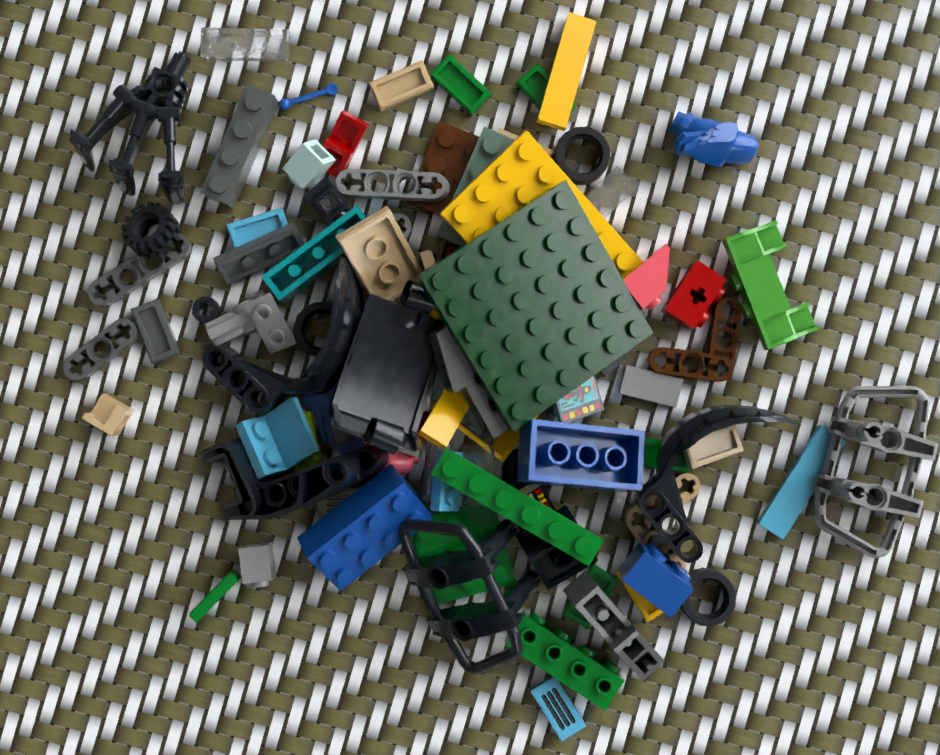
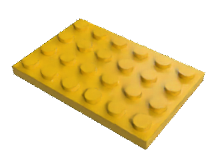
(513, 181)

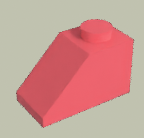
(649, 279)

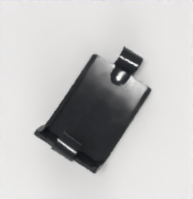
(388, 372)

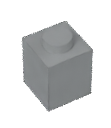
(257, 564)

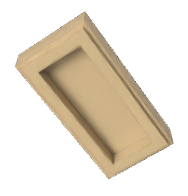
(401, 85)
(714, 447)

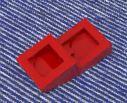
(344, 141)

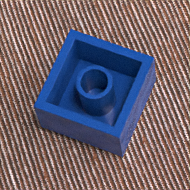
(655, 578)

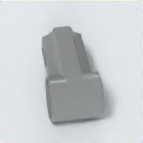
(230, 325)

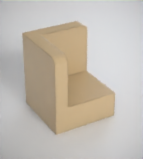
(109, 415)

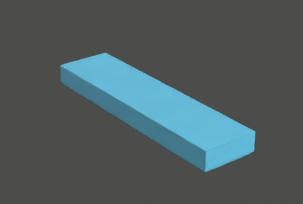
(796, 486)

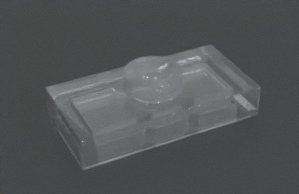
(611, 192)

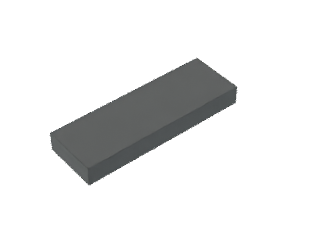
(258, 253)

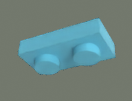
(443, 495)

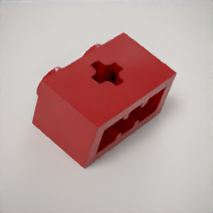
(679, 304)

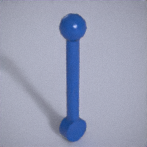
(331, 90)

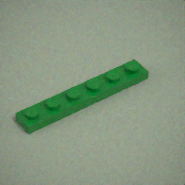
(517, 506)

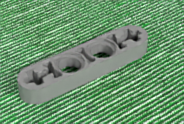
(392, 188)

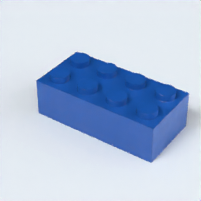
(581, 456)
(362, 527)

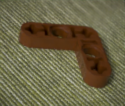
(714, 352)

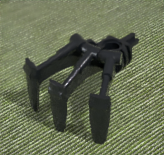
(147, 105)

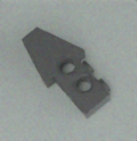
(459, 376)
(613, 625)

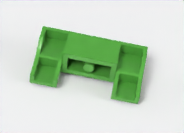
(761, 288)

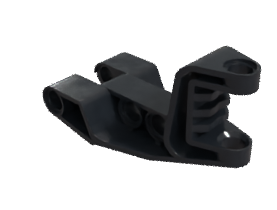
(301, 489)

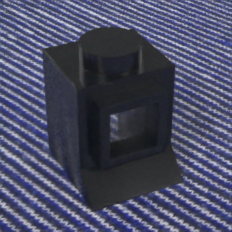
(327, 201)

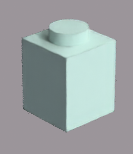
(308, 164)

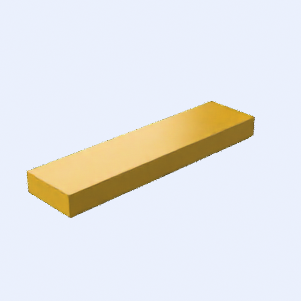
(566, 71)

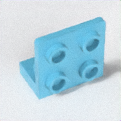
(277, 439)

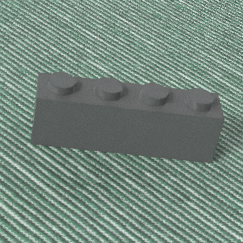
(240, 146)

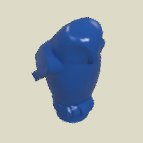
(712, 140)

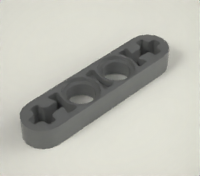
(142, 274)

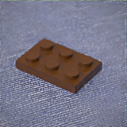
(448, 156)

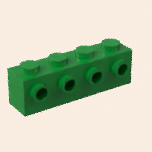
(567, 661)

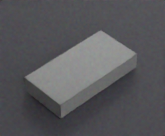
(650, 386)

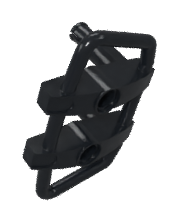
(462, 566)

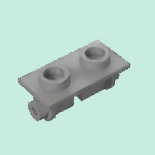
(269, 322)

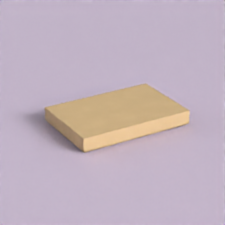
(380, 254)

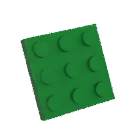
(479, 522)

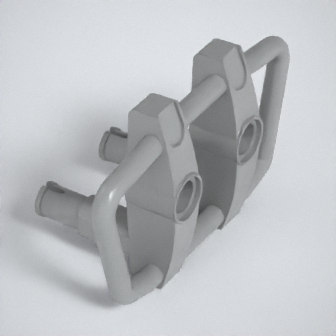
(869, 435)

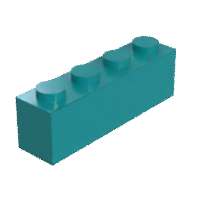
(310, 259)

